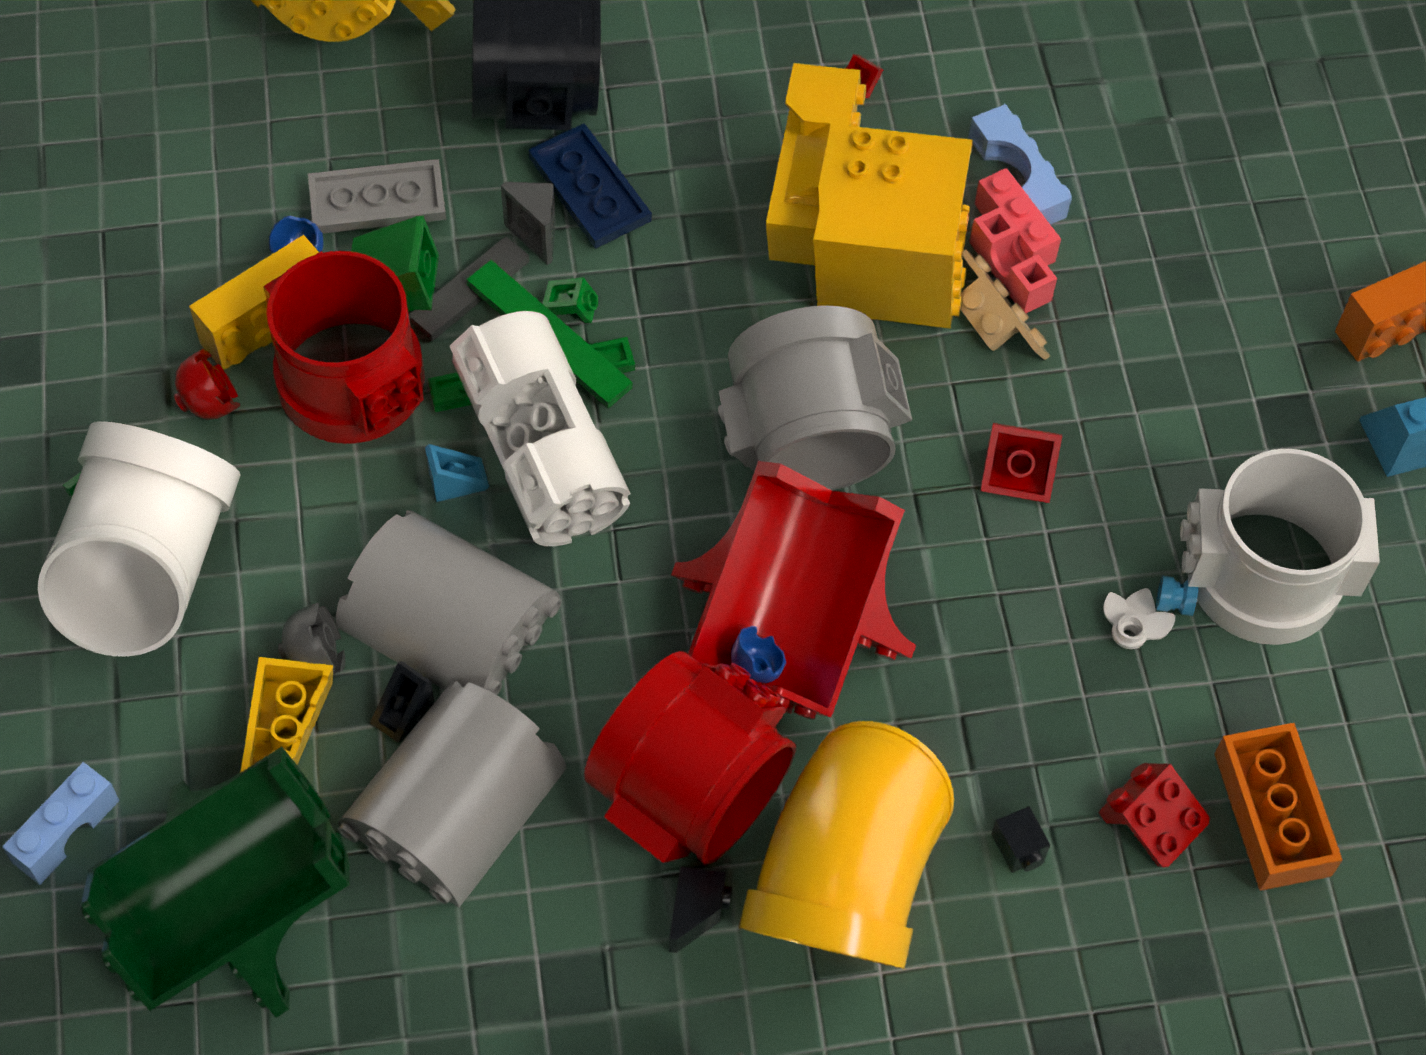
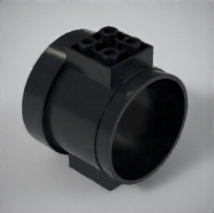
(535, 61)

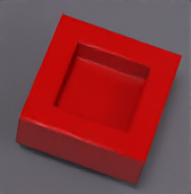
(868, 72)

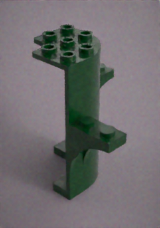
(217, 884)

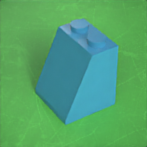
(1398, 436)

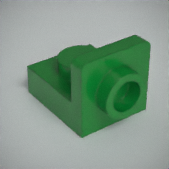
(571, 297)

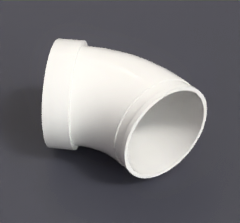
(133, 539)

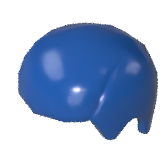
(290, 229)
(758, 655)

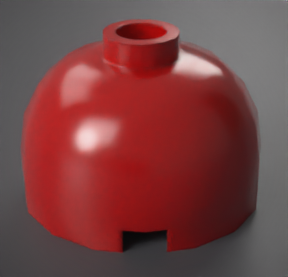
(204, 388)

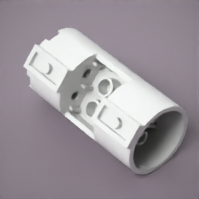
(540, 427)

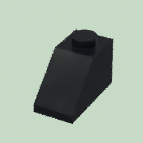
(697, 905)

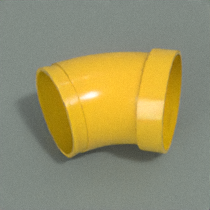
(853, 845)

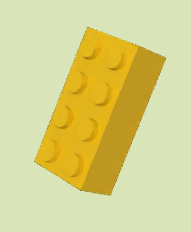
(234, 316)

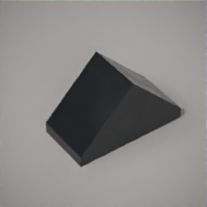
(403, 702)

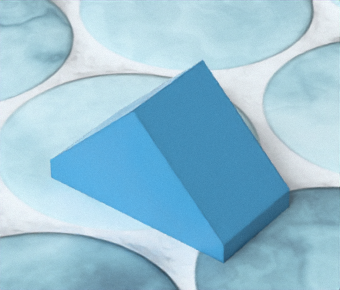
(454, 473)

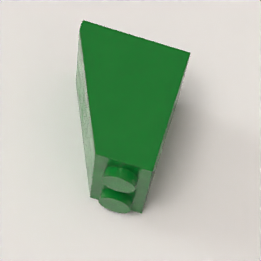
(409, 253)

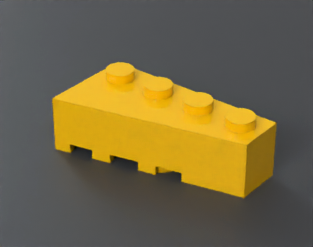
(284, 707)

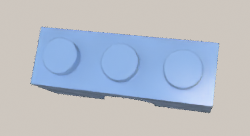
(41, 840)

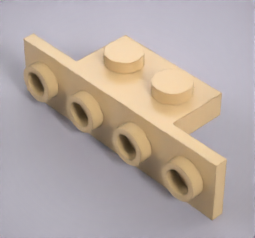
(992, 313)

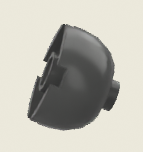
(311, 638)

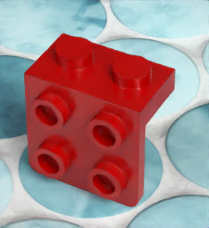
(1157, 811)

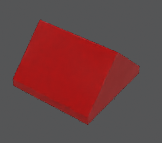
(1021, 462)

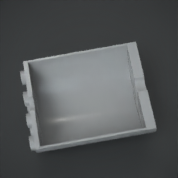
(443, 604)
(455, 791)

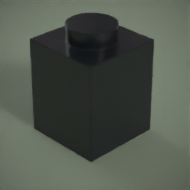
(1021, 840)

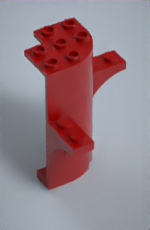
(808, 574)

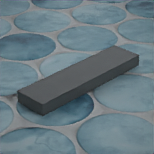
(457, 298)

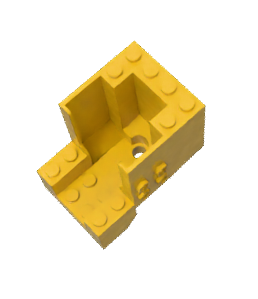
(868, 205)

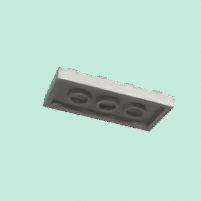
(376, 196)

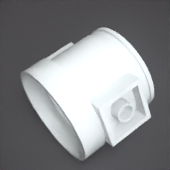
(1261, 598)

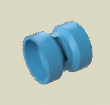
(1176, 595)

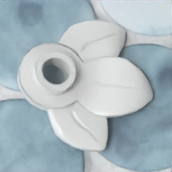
(1137, 615)

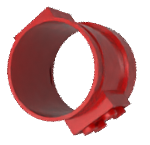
(354, 397)
(690, 758)

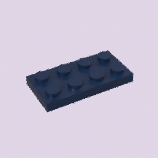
(590, 185)

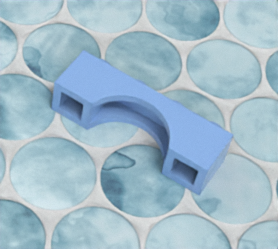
(1000, 137)

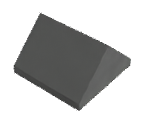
(531, 215)

